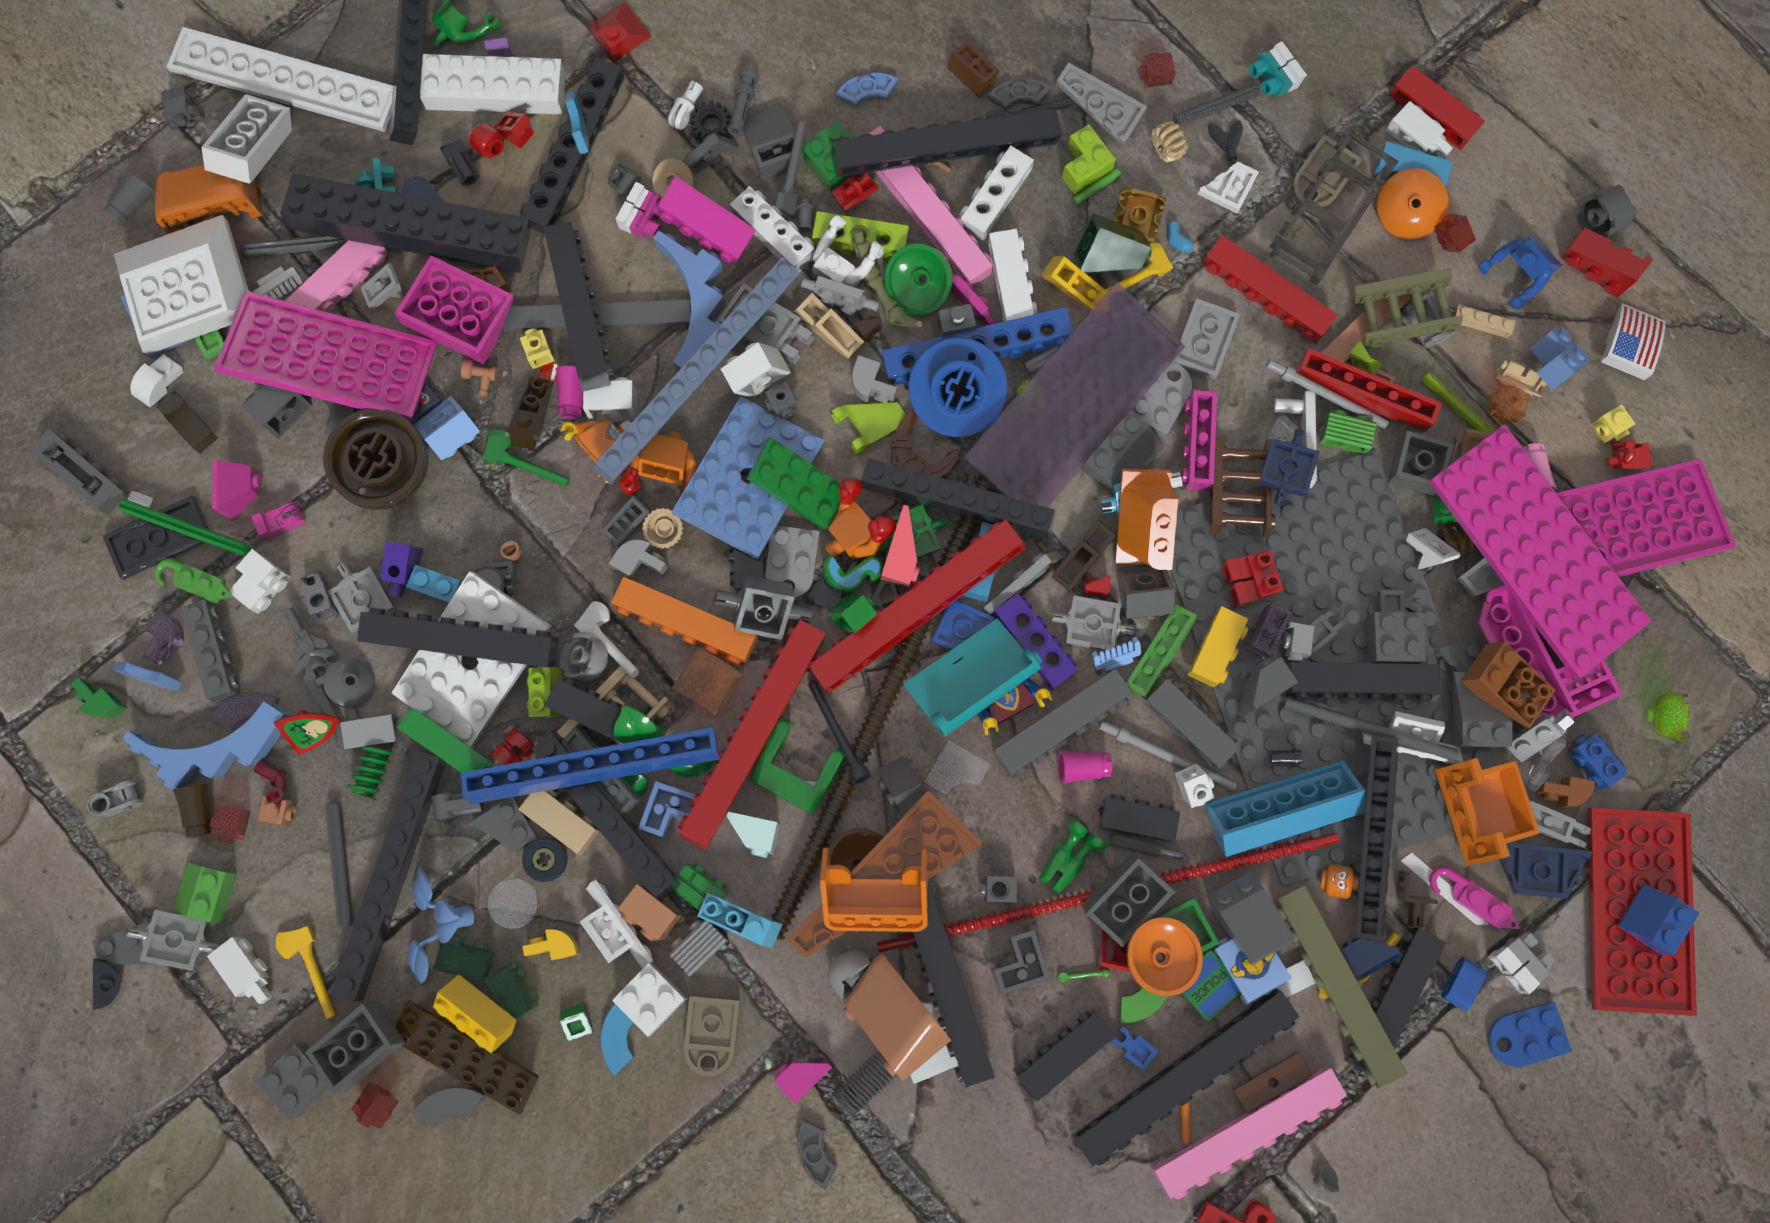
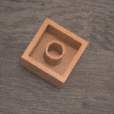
(649, 913)

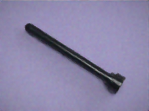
(858, 772)

